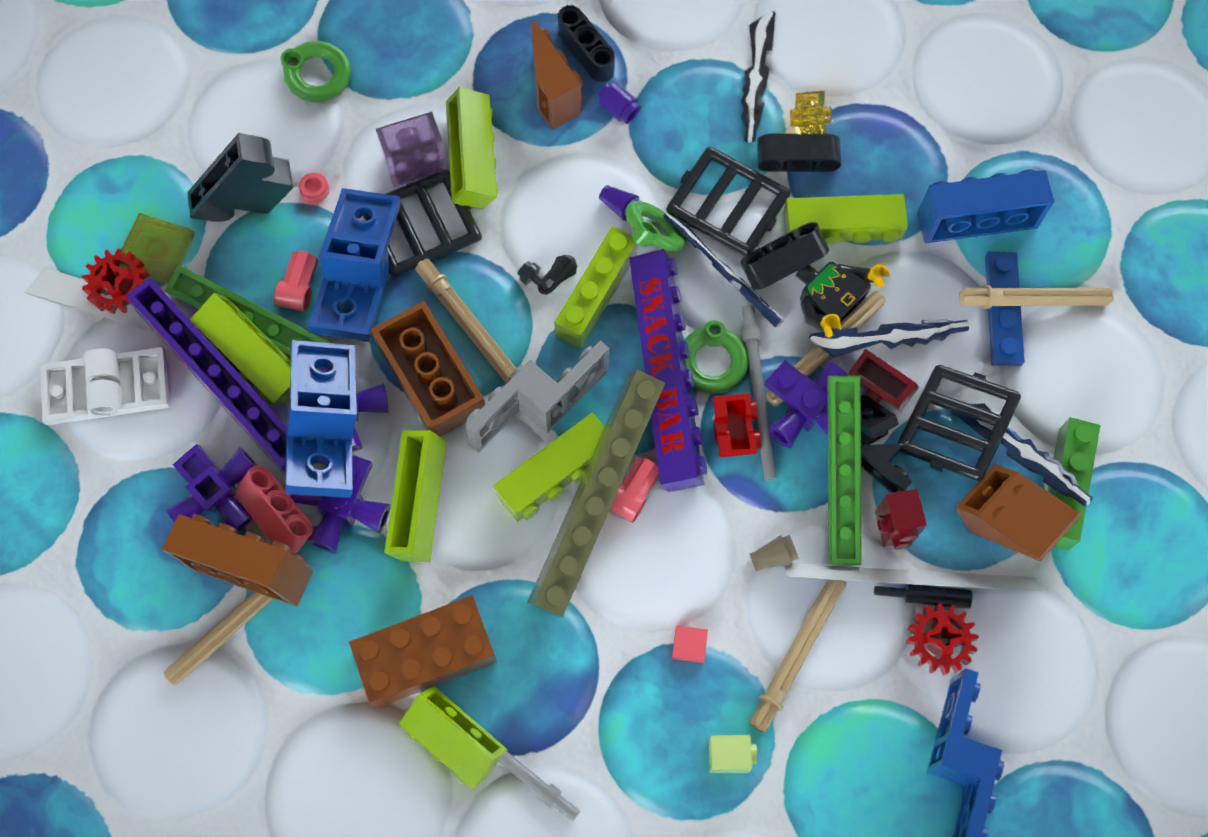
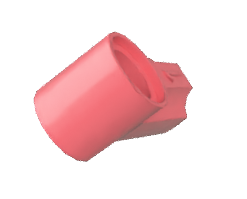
(295, 289)
(634, 489)

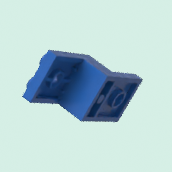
(354, 264)
(320, 419)
(964, 759)

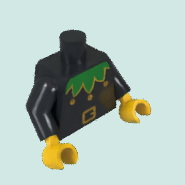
(836, 292)

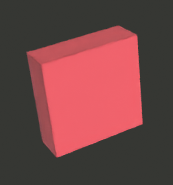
(689, 644)

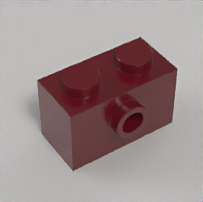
(883, 381)
(900, 518)

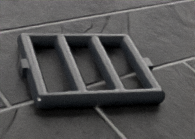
(733, 167)
(447, 244)
(987, 447)

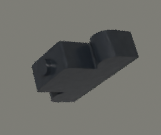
(240, 179)

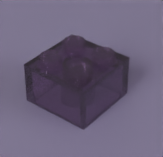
(412, 149)

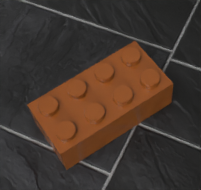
(428, 369)
(238, 558)
(422, 652)

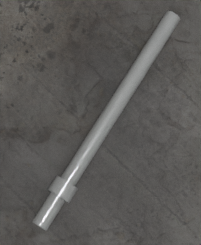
(751, 337)
(549, 794)

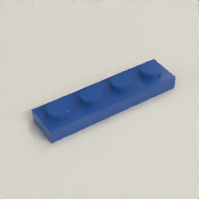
(1004, 321)

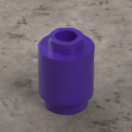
(619, 102)

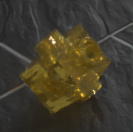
(811, 113)

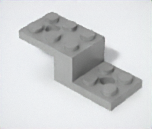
(537, 396)

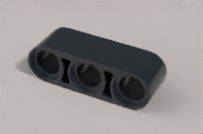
(587, 54)
(799, 152)
(784, 256)

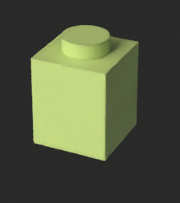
(731, 754)

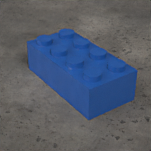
(985, 206)

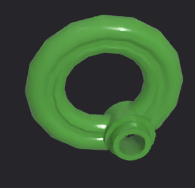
(311, 50)
(647, 233)
(732, 344)

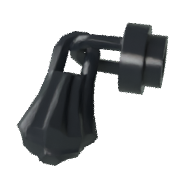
(562, 269)

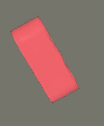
(273, 509)

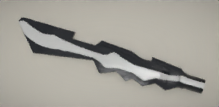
(757, 75)

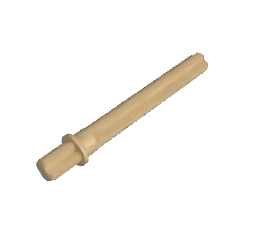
(991, 296)
(465, 318)
(818, 356)
(216, 637)
(796, 655)

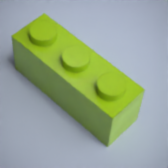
(452, 737)

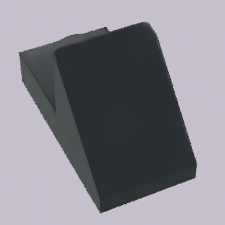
(875, 420)
(876, 462)

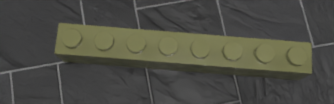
(596, 493)

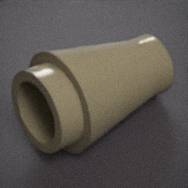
(775, 554)

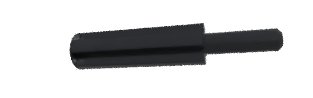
(928, 595)

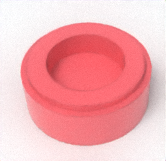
(314, 188)

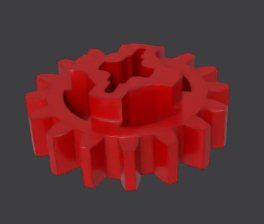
(104, 278)
(942, 653)

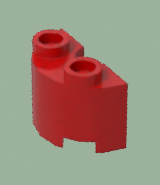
(734, 425)

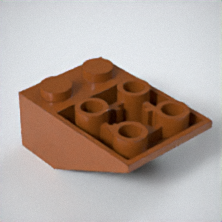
(556, 85)
(1016, 513)

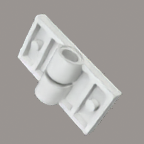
(104, 385)

